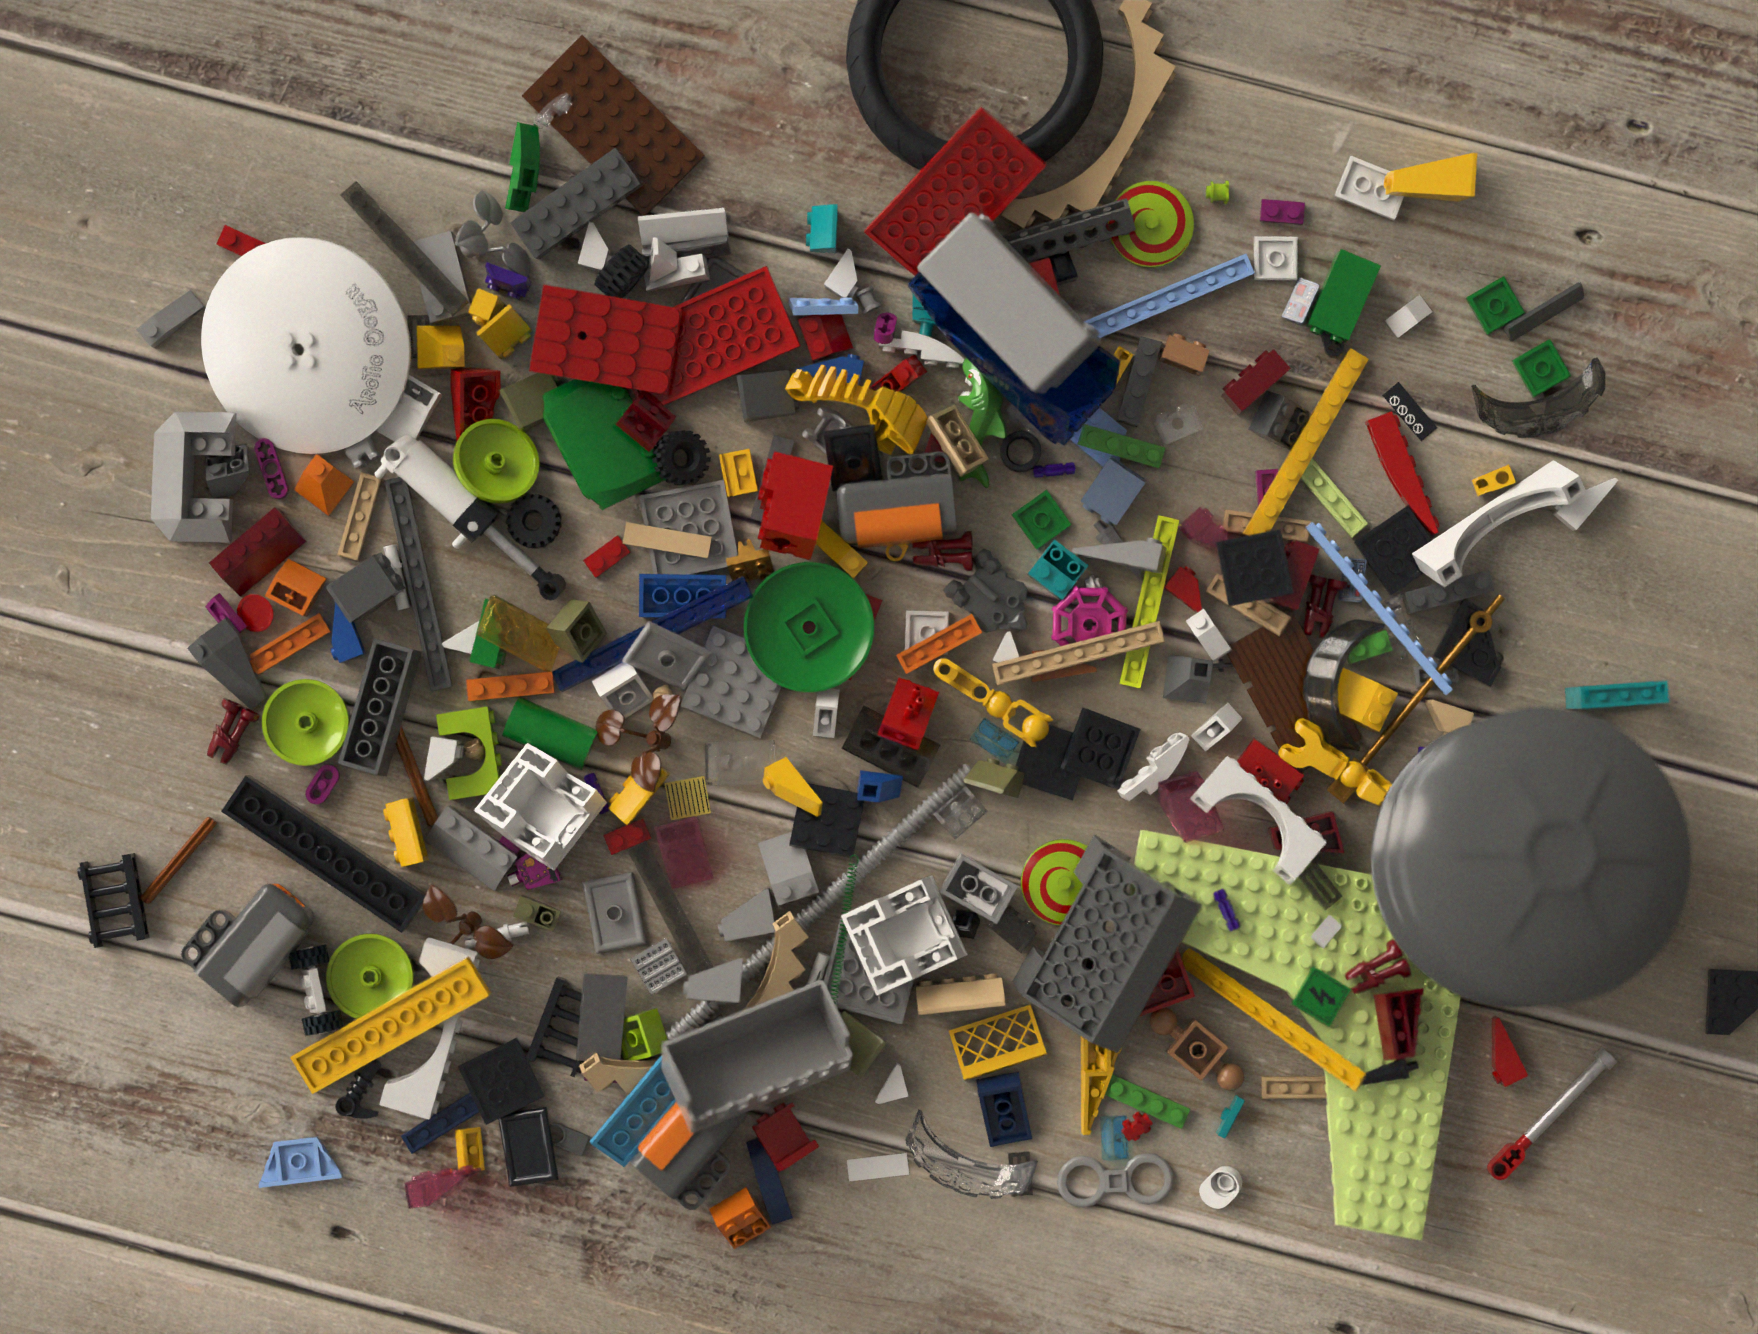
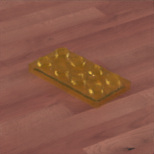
(518, 633)

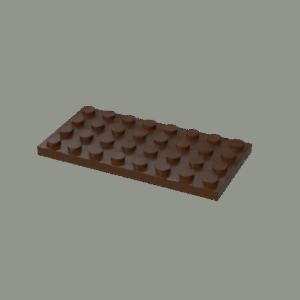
(612, 114)

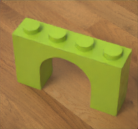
(479, 723)

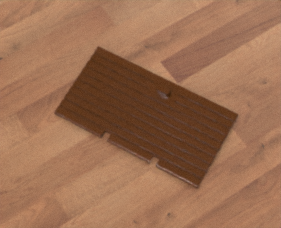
(1277, 674)

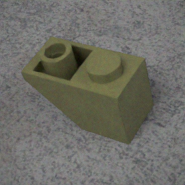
(537, 913)

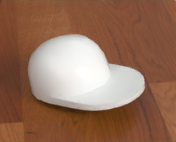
(1221, 1187)

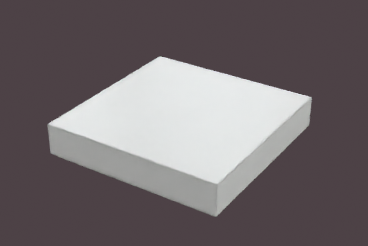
(1276, 258)
(923, 625)

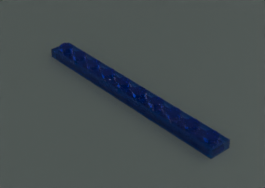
(675, 621)

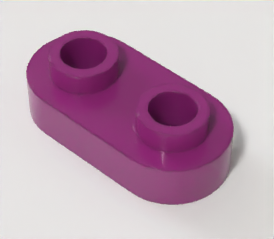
(323, 784)

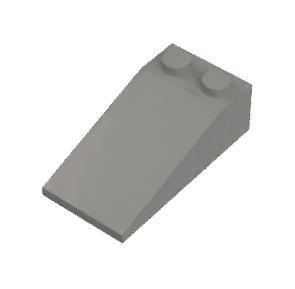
(444, 255)
(1139, 554)

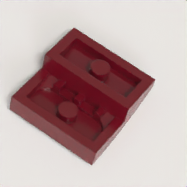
(646, 420)

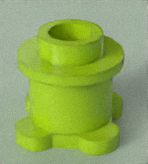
(1218, 192)

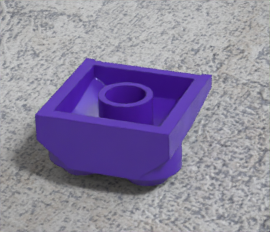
(506, 280)

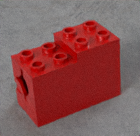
(793, 504)

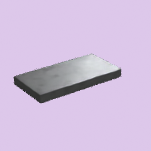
(601, 1016)

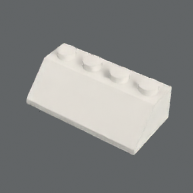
(683, 226)

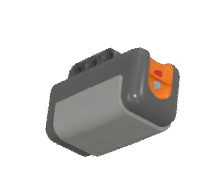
(252, 946)

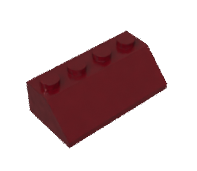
(257, 551)

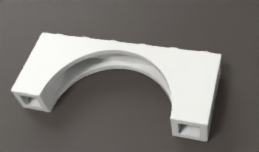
(1299, 841)

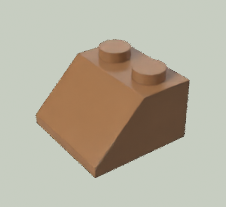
(1184, 354)

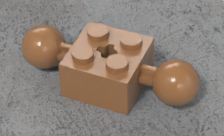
(1228, 1076)

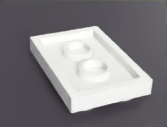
(1364, 187)

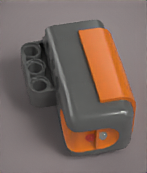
(902, 509)
(680, 1159)

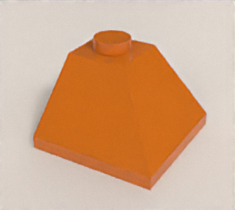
(323, 484)

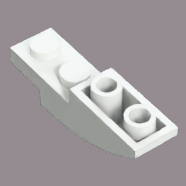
(931, 349)
(1162, 764)

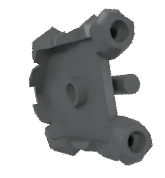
(991, 595)

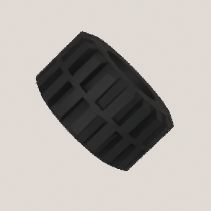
(622, 272)

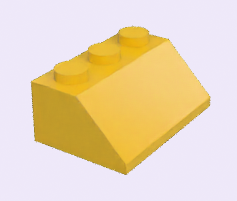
(633, 798)
(406, 832)

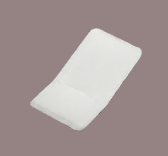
(1326, 931)

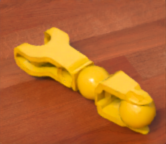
(997, 703)
(1334, 763)

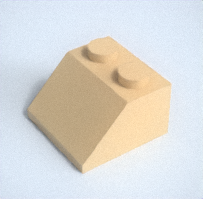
(1448, 717)

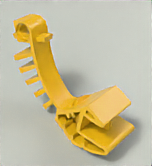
(894, 414)

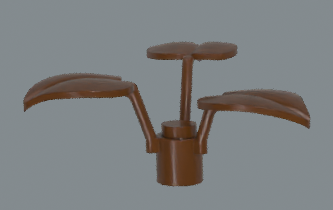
(644, 769)
(490, 941)

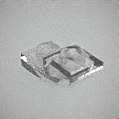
(558, 106)

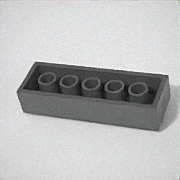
(577, 203)
(380, 707)

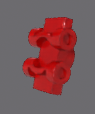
(1139, 1126)

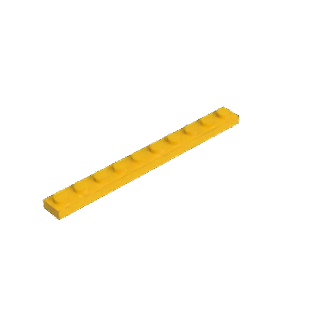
(1307, 443)
(1273, 1019)

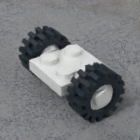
(314, 1000)

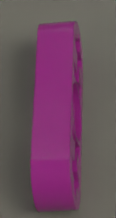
(271, 485)

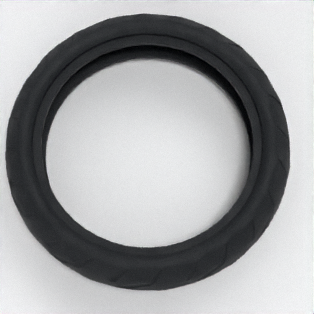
(917, 146)

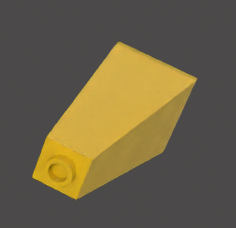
(1438, 180)

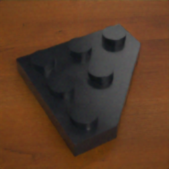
(1479, 656)
(1730, 999)

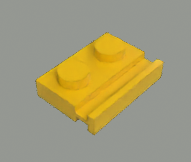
(738, 472)

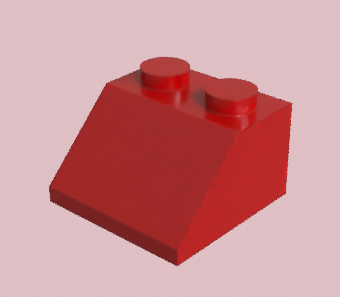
(825, 335)

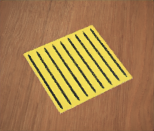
(687, 798)

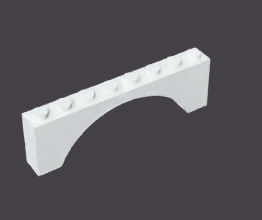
(1548, 486)
(419, 1090)

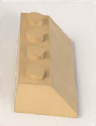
(960, 995)

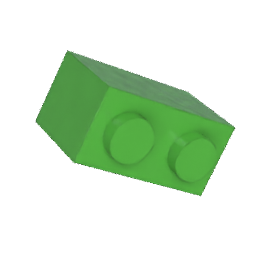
(1370, 646)

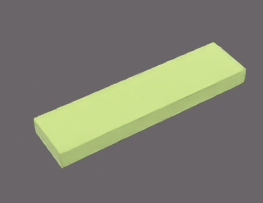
(1333, 499)

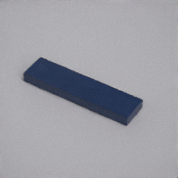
(440, 1123)

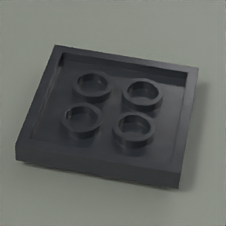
(1390, 549)
(1254, 567)
(1100, 748)
(1043, 764)
(835, 828)
(501, 1081)

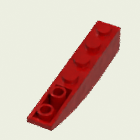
(1400, 467)

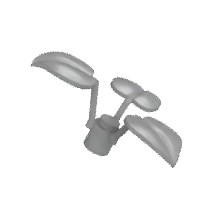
(474, 242)

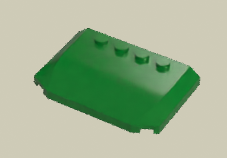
(598, 453)

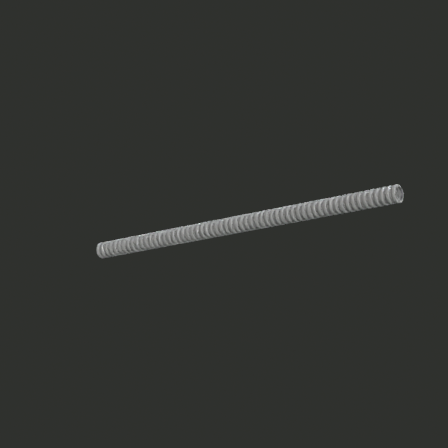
(835, 891)

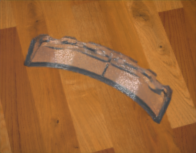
(961, 1172)

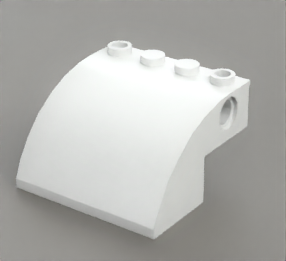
(540, 806)
(904, 935)

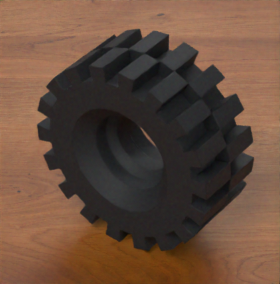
(695, 457)
(550, 521)

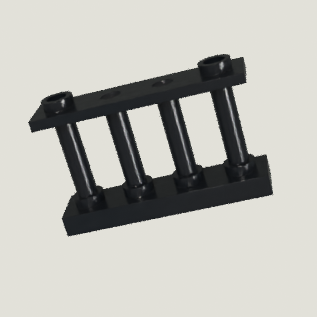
(134, 907)
(545, 1030)

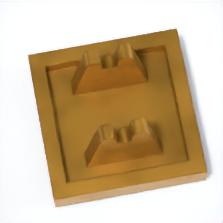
(750, 563)

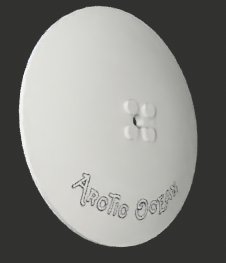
(350, 336)

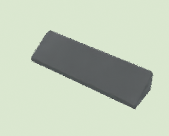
(1544, 312)

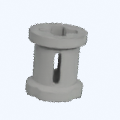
(868, 299)

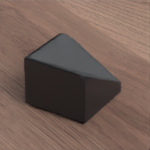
(966, 923)

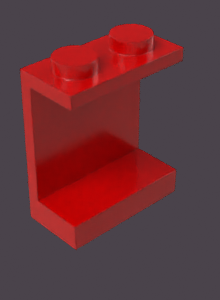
(783, 1137)

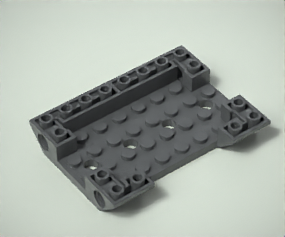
(1125, 961)

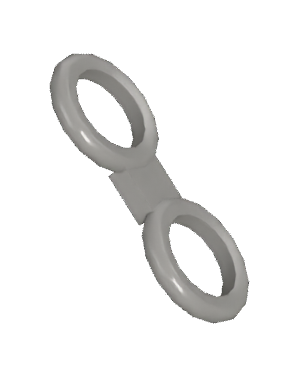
(1115, 1180)

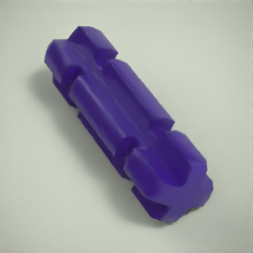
(1054, 470)
(590, 780)
(1226, 909)

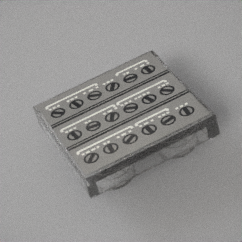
(658, 966)

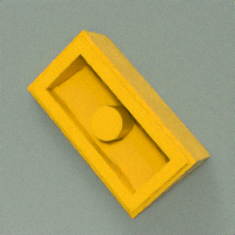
(469, 1147)

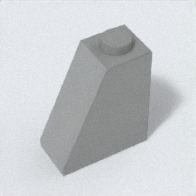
(749, 919)
(716, 984)

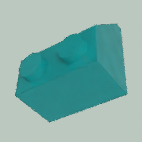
(823, 228)

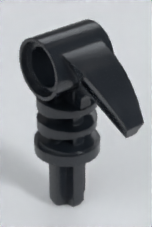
(355, 1093)

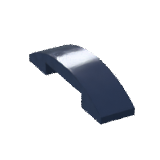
(769, 1183)

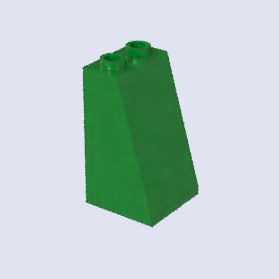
(1343, 296)

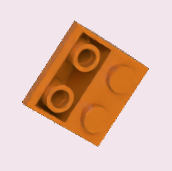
(296, 587)
(739, 1218)

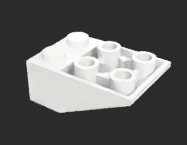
(412, 411)

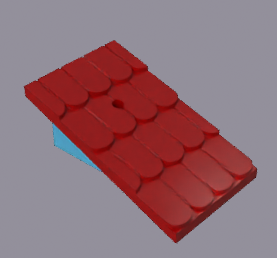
(606, 339)

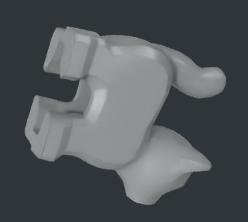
(360, 450)

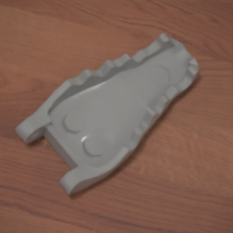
(831, 421)

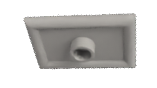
(666, 656)
(614, 912)

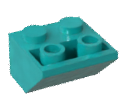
(1057, 570)

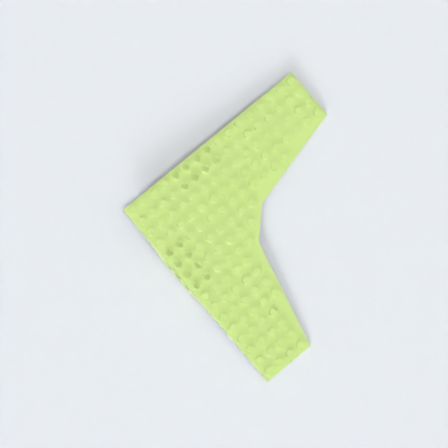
(1385, 1130)

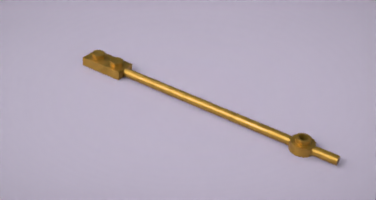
(1342, 792)

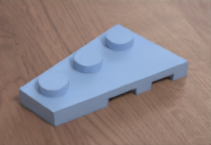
(822, 306)

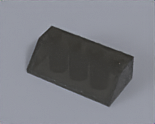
(887, 754)

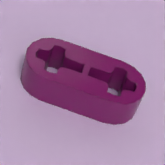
(885, 328)

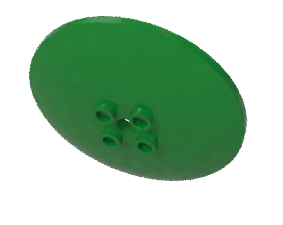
(777, 619)

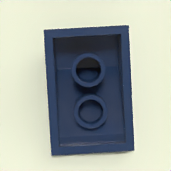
(1004, 1109)

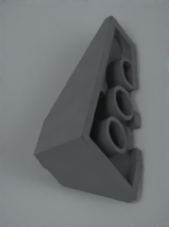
(225, 659)

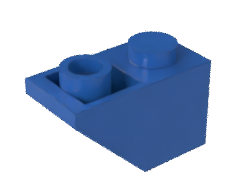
(878, 786)

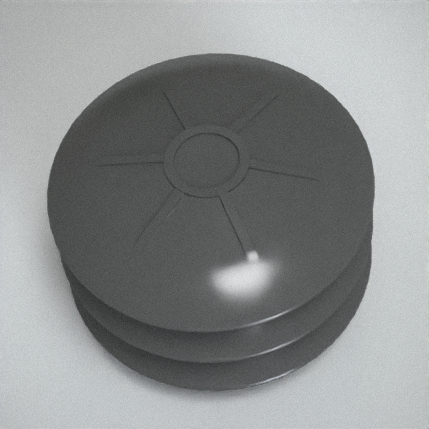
(1531, 858)

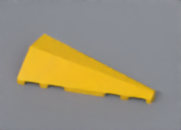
(1096, 1072)

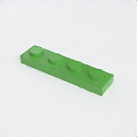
(1121, 446)
(1147, 1101)

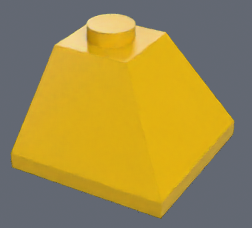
(439, 347)

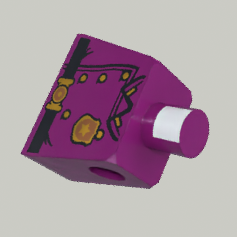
(533, 873)

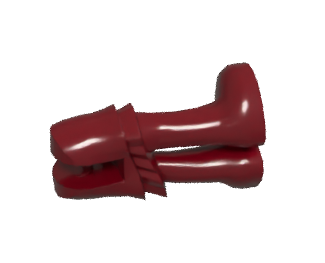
(937, 558)
(1324, 615)
(222, 737)
(1373, 979)

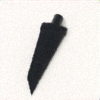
(1392, 1071)

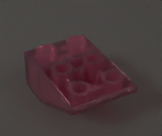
(1202, 530)
(1184, 814)
(684, 852)
(433, 1187)

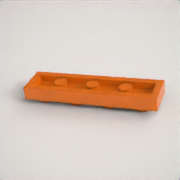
(939, 643)
(289, 644)
(510, 686)

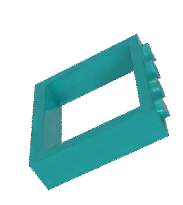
(1617, 695)

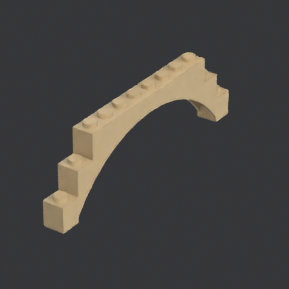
(1087, 189)
(782, 968)

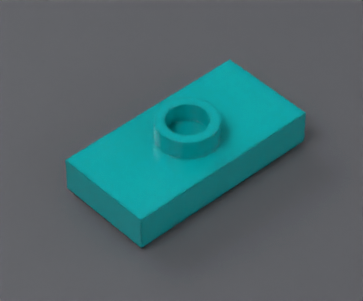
(1229, 1116)

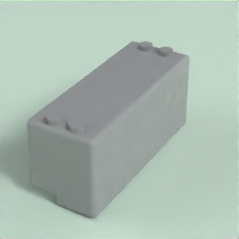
(1009, 304)
(756, 1056)

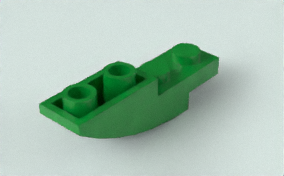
(525, 163)

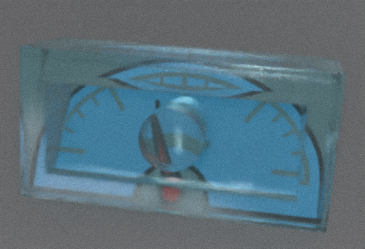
(994, 740)
(1113, 1142)

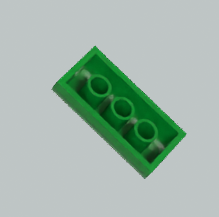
(550, 733)

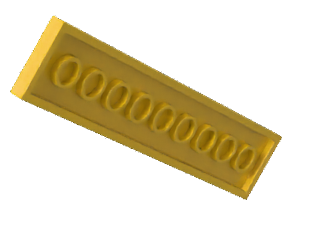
(390, 1025)

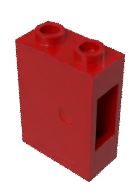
(908, 713)
(1270, 770)

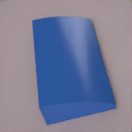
(667, 592)

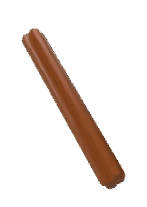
(416, 779)
(178, 860)

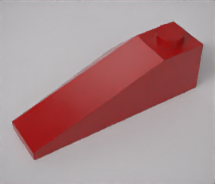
(473, 396)

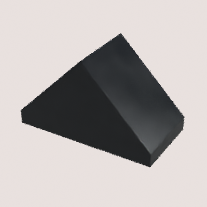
(1063, 268)

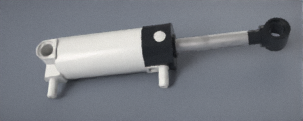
(468, 514)

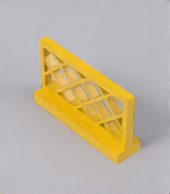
(1002, 1061)

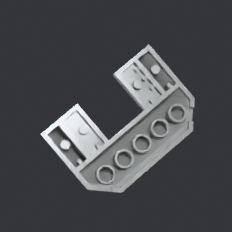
(174, 453)

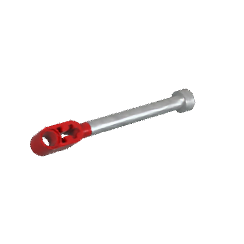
(1602, 1061)

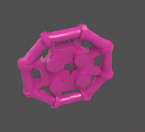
(1086, 611)

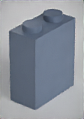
(1113, 491)

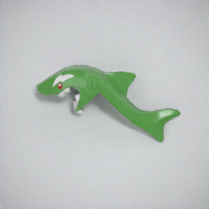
(987, 415)

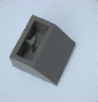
(1278, 420)

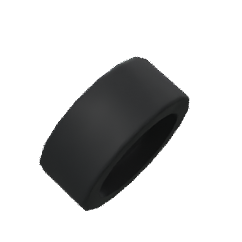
(1036, 451)

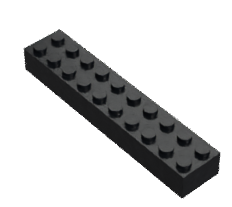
(324, 853)

